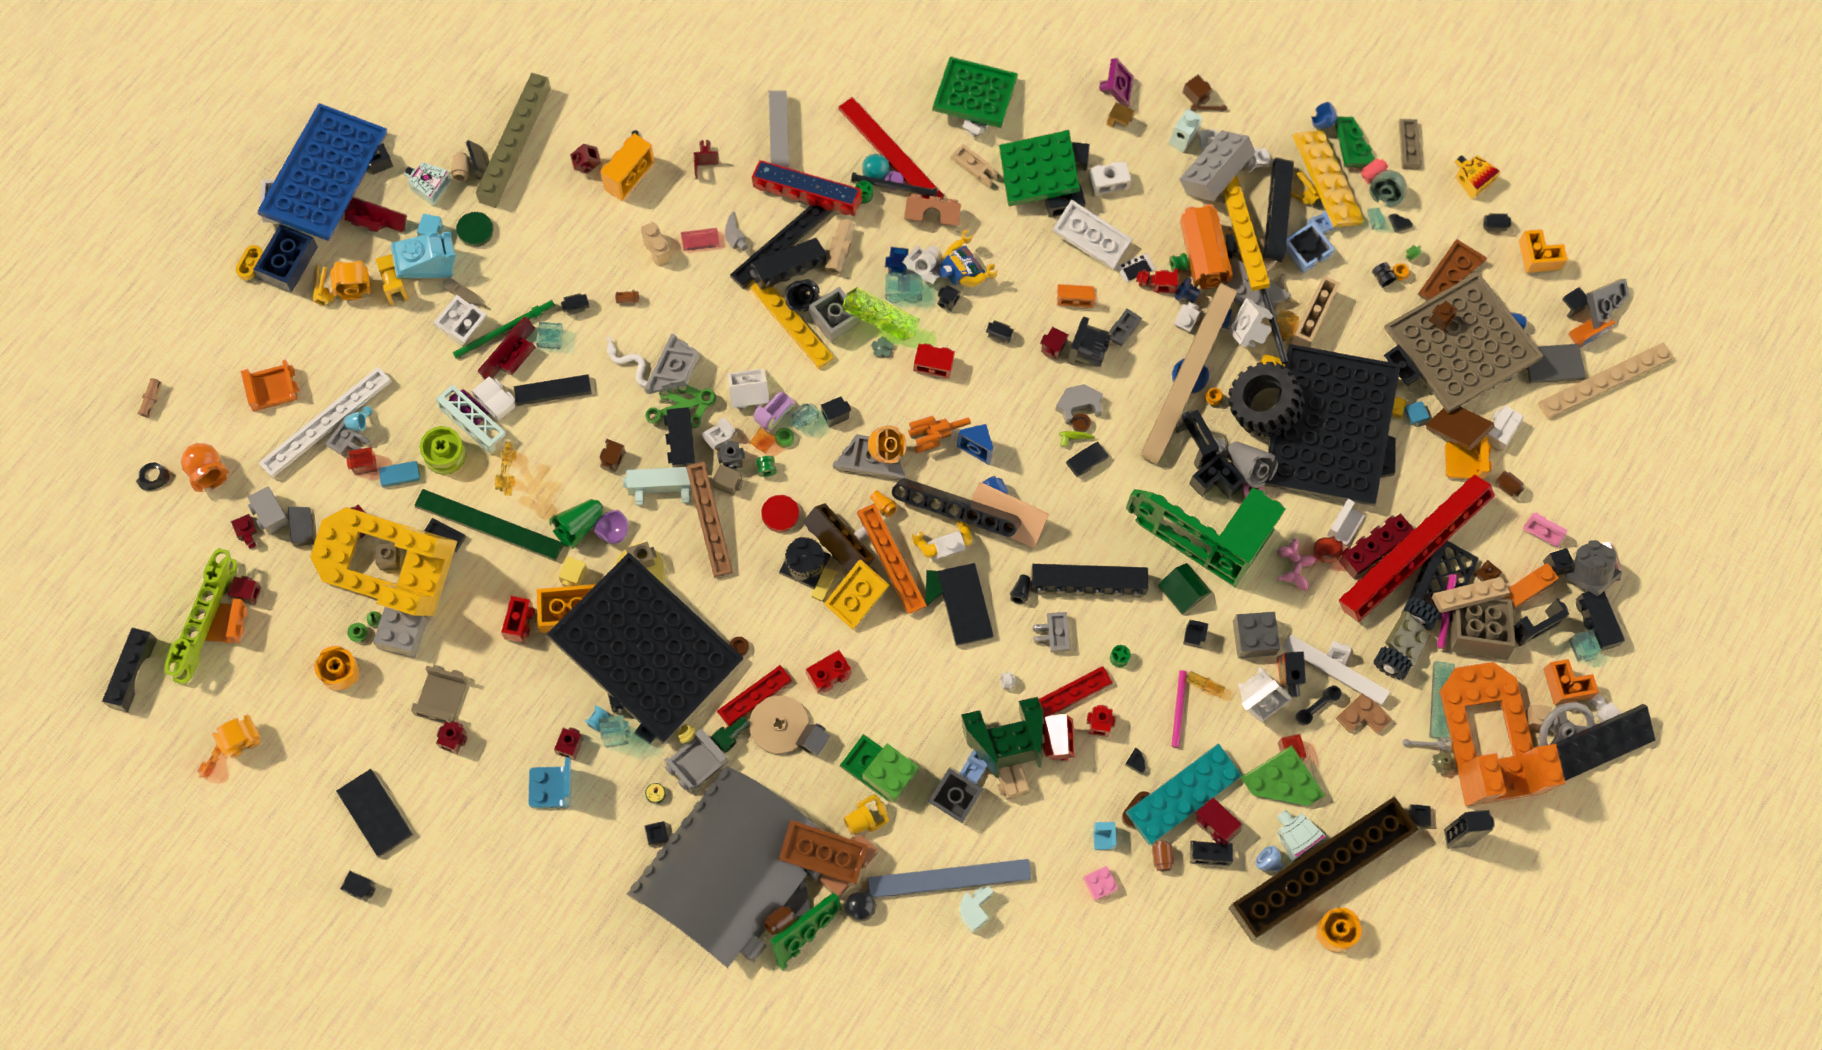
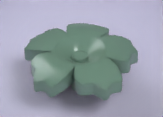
(882, 347)

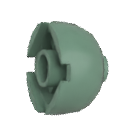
(1388, 187)

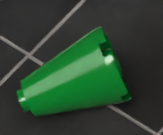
(576, 522)

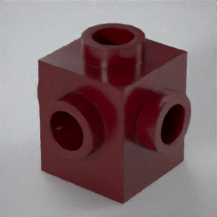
(585, 158)
(451, 737)

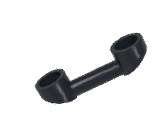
(1330, 695)

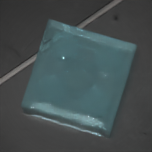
(549, 335)

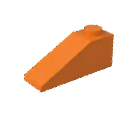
(1532, 585)

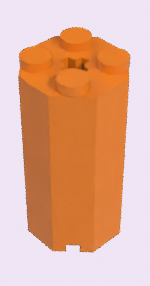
(1205, 247)

